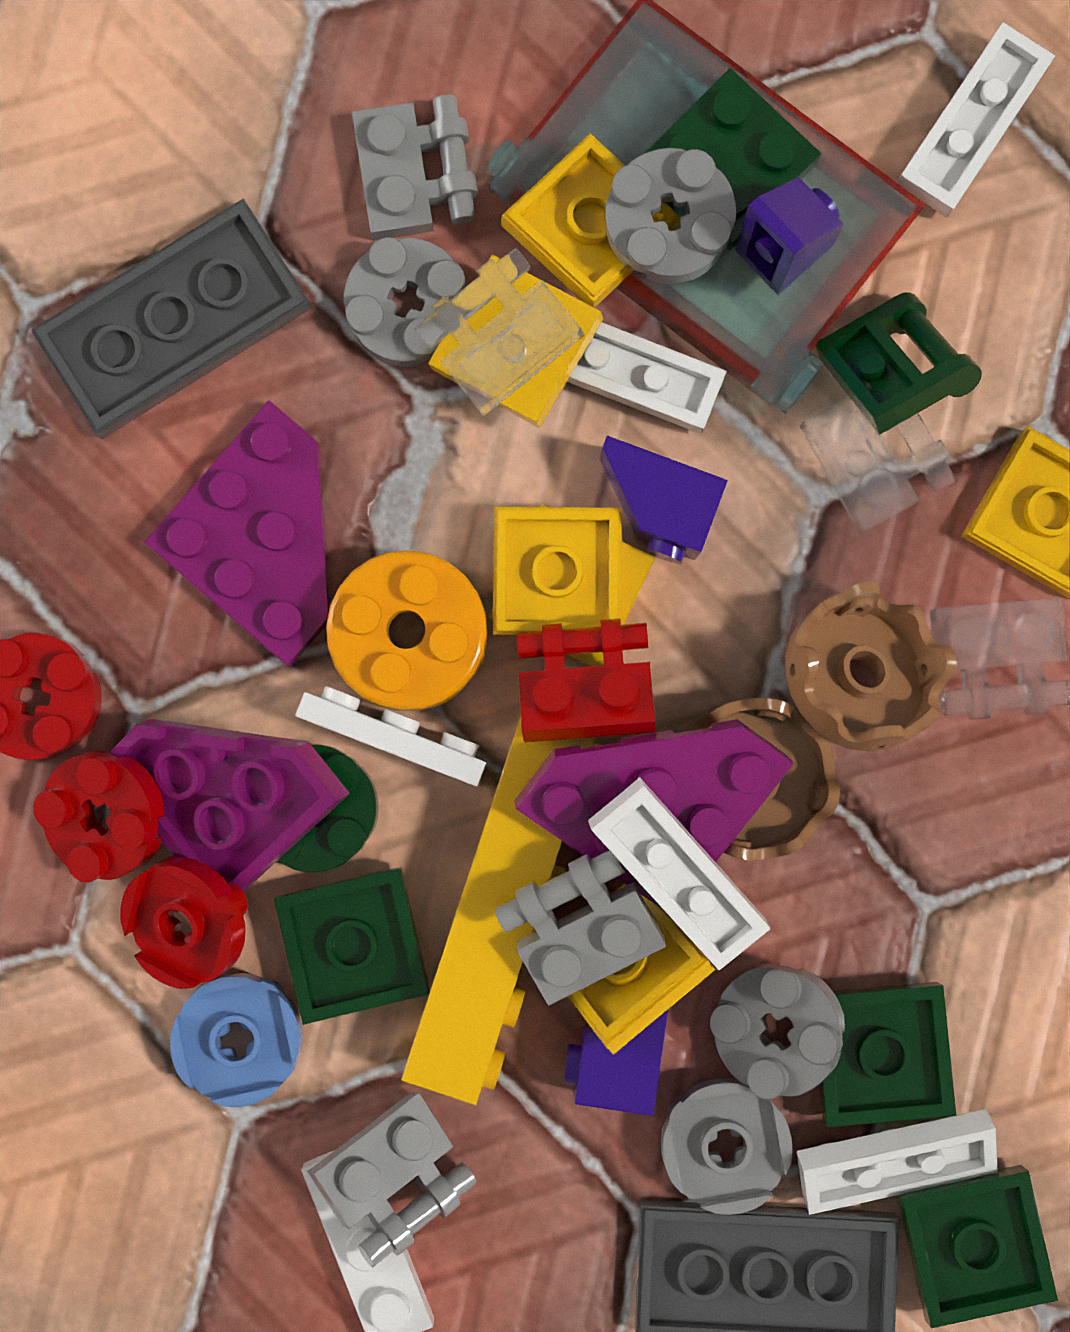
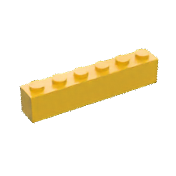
(480, 960)

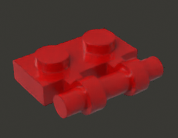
(590, 699)

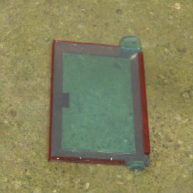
(627, 100)

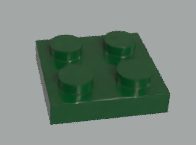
(745, 140)
(352, 945)
(891, 1057)
(977, 1247)

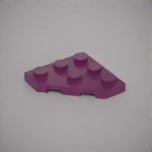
(257, 534)
(703, 776)
(232, 793)

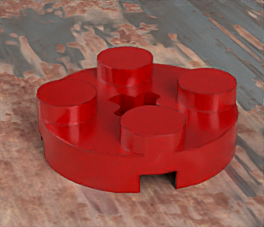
(72, 691)
(70, 823)
(207, 901)

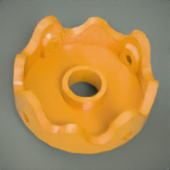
(418, 675)

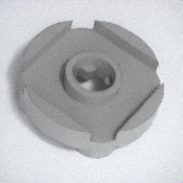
(687, 181)
(390, 269)
(766, 1065)
(756, 1165)

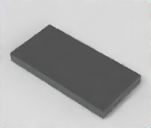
(171, 319)
(765, 1270)

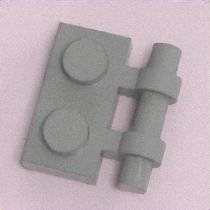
(394, 173)
(589, 942)
(382, 1161)

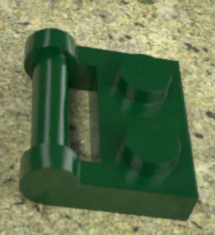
(882, 376)

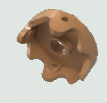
(895, 646)
(805, 793)

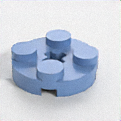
(217, 1070)

